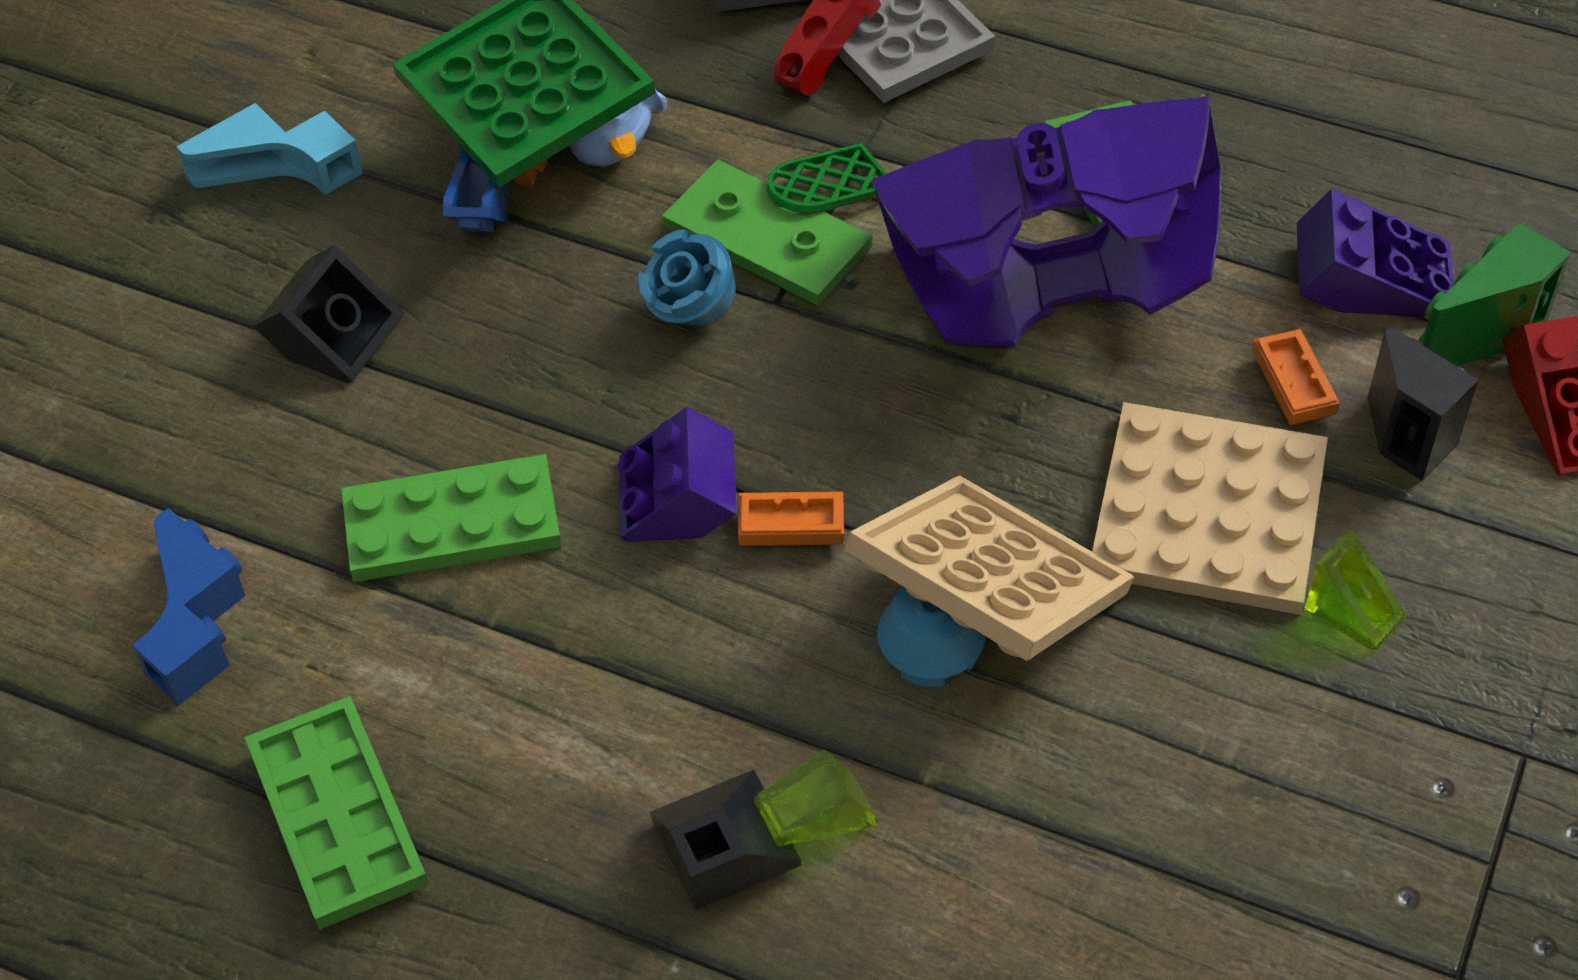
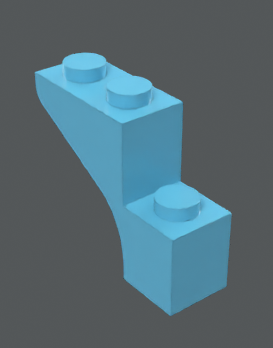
(256, 148)

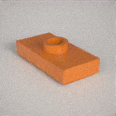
(1295, 377)
(791, 518)

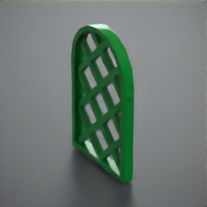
(821, 202)

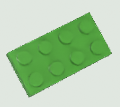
(450, 518)
(336, 812)

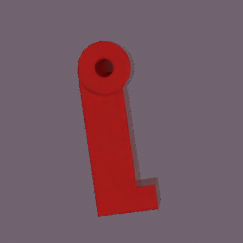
(818, 41)

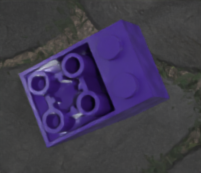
(1369, 259)

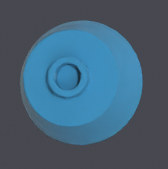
(688, 279)
(926, 641)

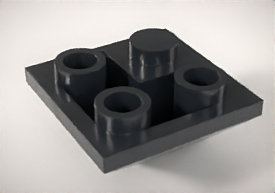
(721, 840)

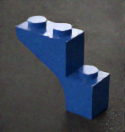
(474, 198)
(201, 585)

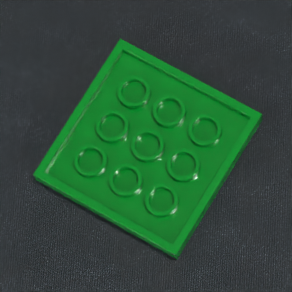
(523, 82)

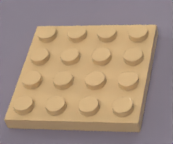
(1212, 507)
(989, 566)

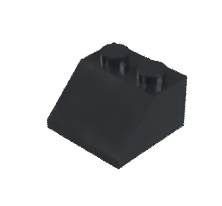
(329, 317)

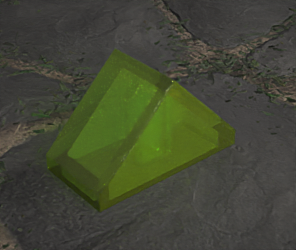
(1354, 594)
(815, 802)

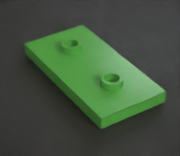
(788, 248)

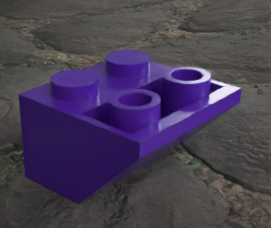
(677, 480)

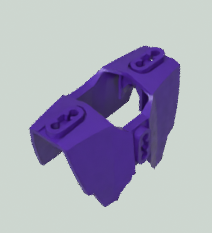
(1136, 167)

